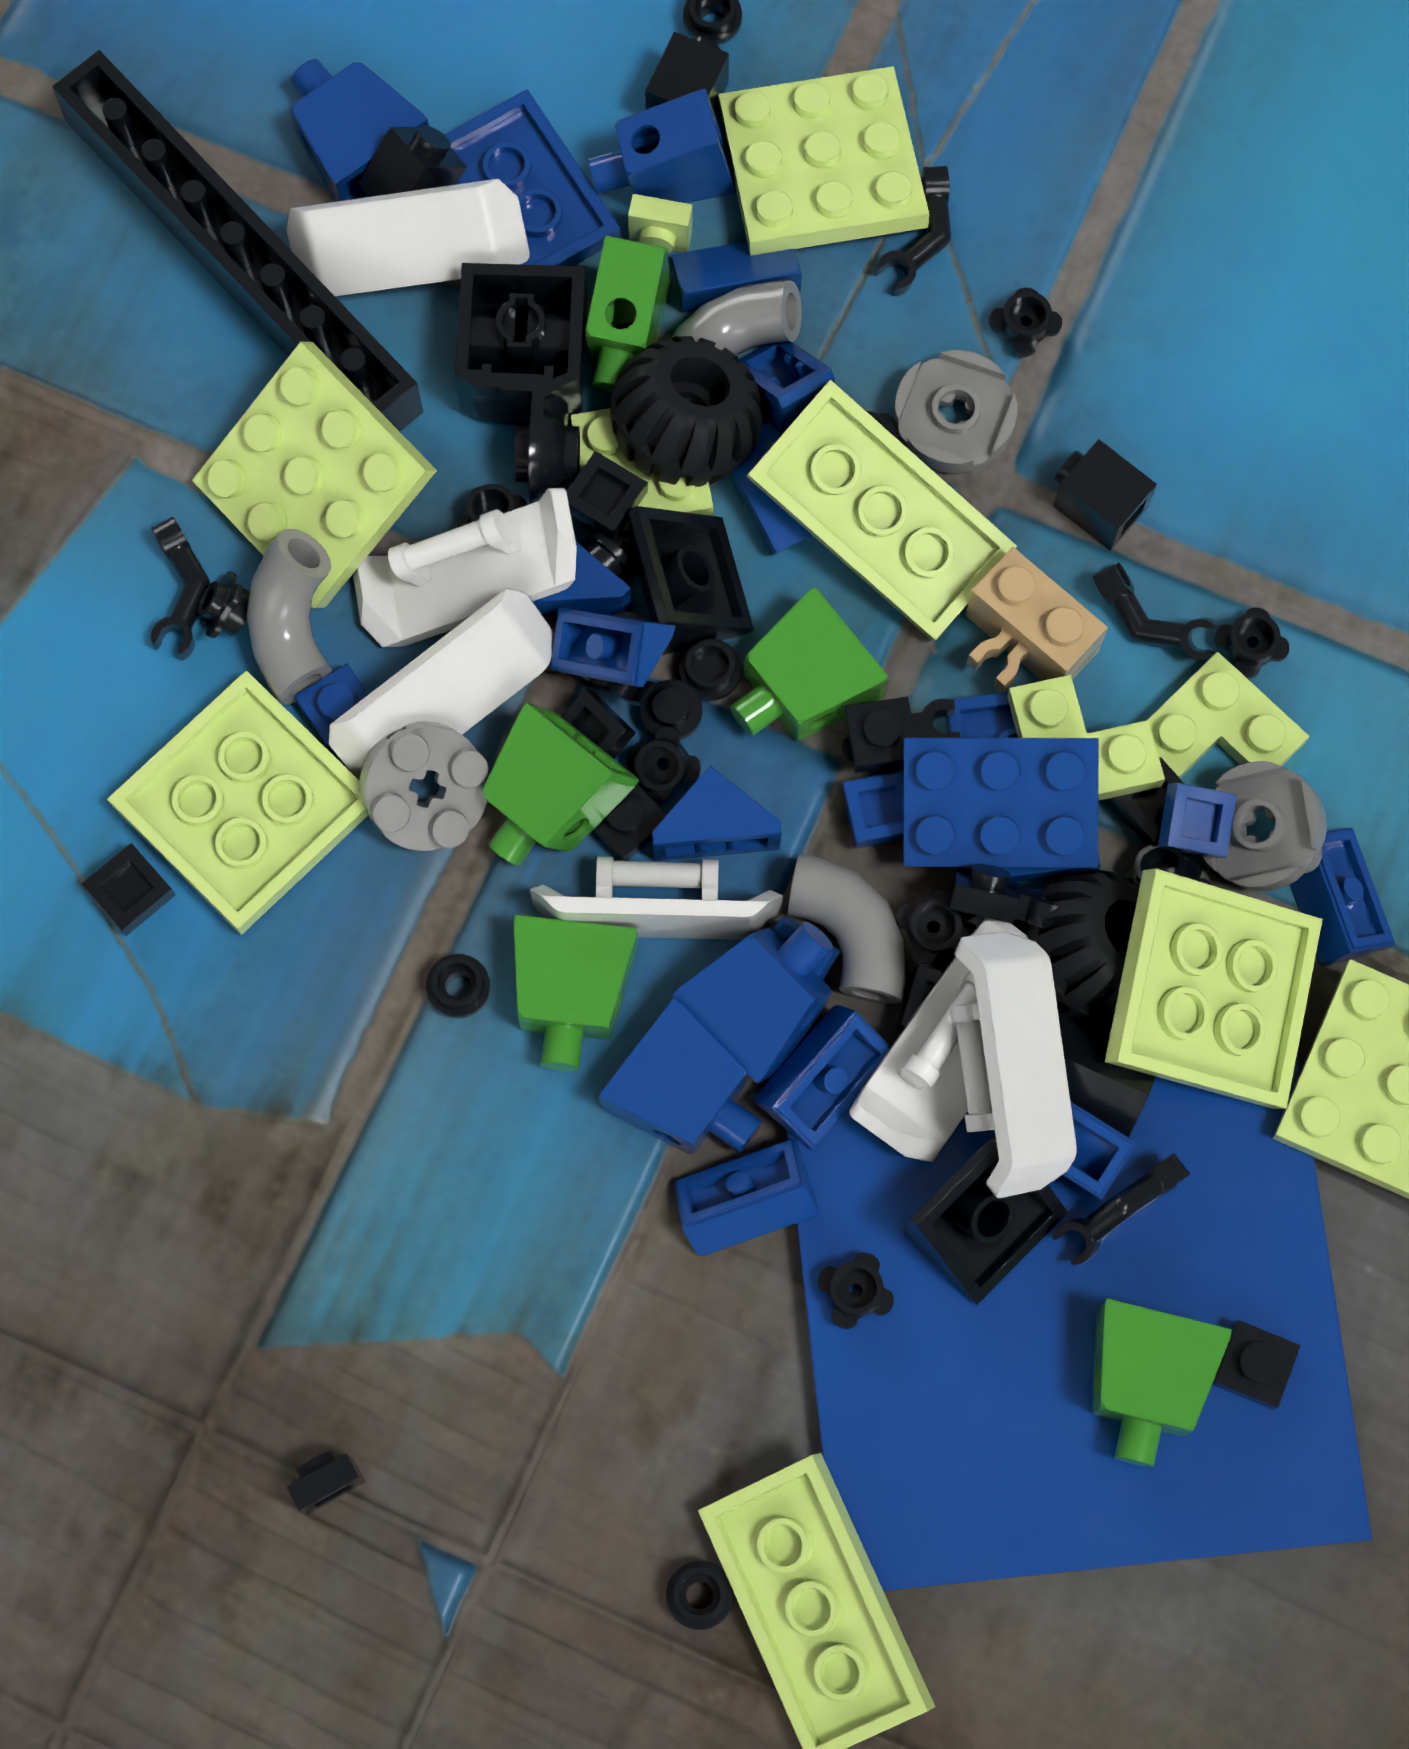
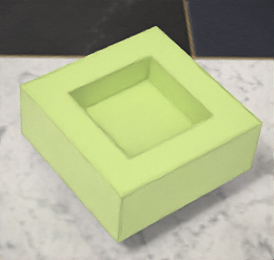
(660, 223)

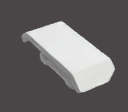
(408, 236)
(452, 575)
(453, 679)
(662, 917)
(1015, 1061)
(919, 1085)

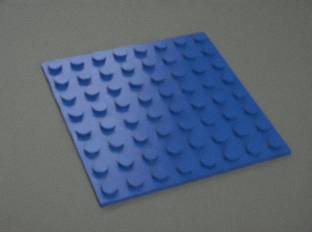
(974, 1425)

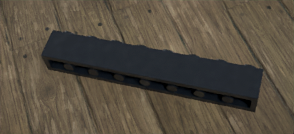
(227, 233)

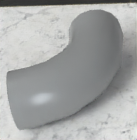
(748, 317)
(281, 614)
(860, 923)

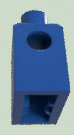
(346, 121)
(668, 153)
(761, 996)
(681, 1086)

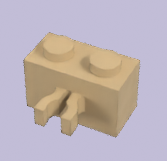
(1032, 622)

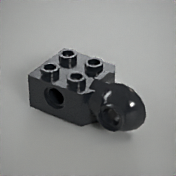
(526, 362)

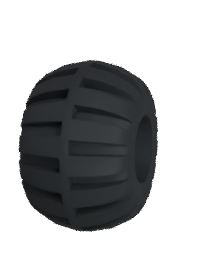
(686, 411)
(1088, 940)

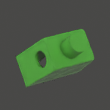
(627, 291)
(807, 672)
(551, 785)
(570, 982)
(1152, 1374)

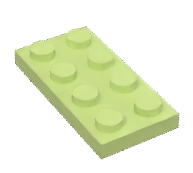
(880, 510)
(816, 1607)

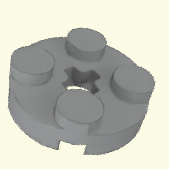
(952, 446)
(408, 755)
(1298, 832)

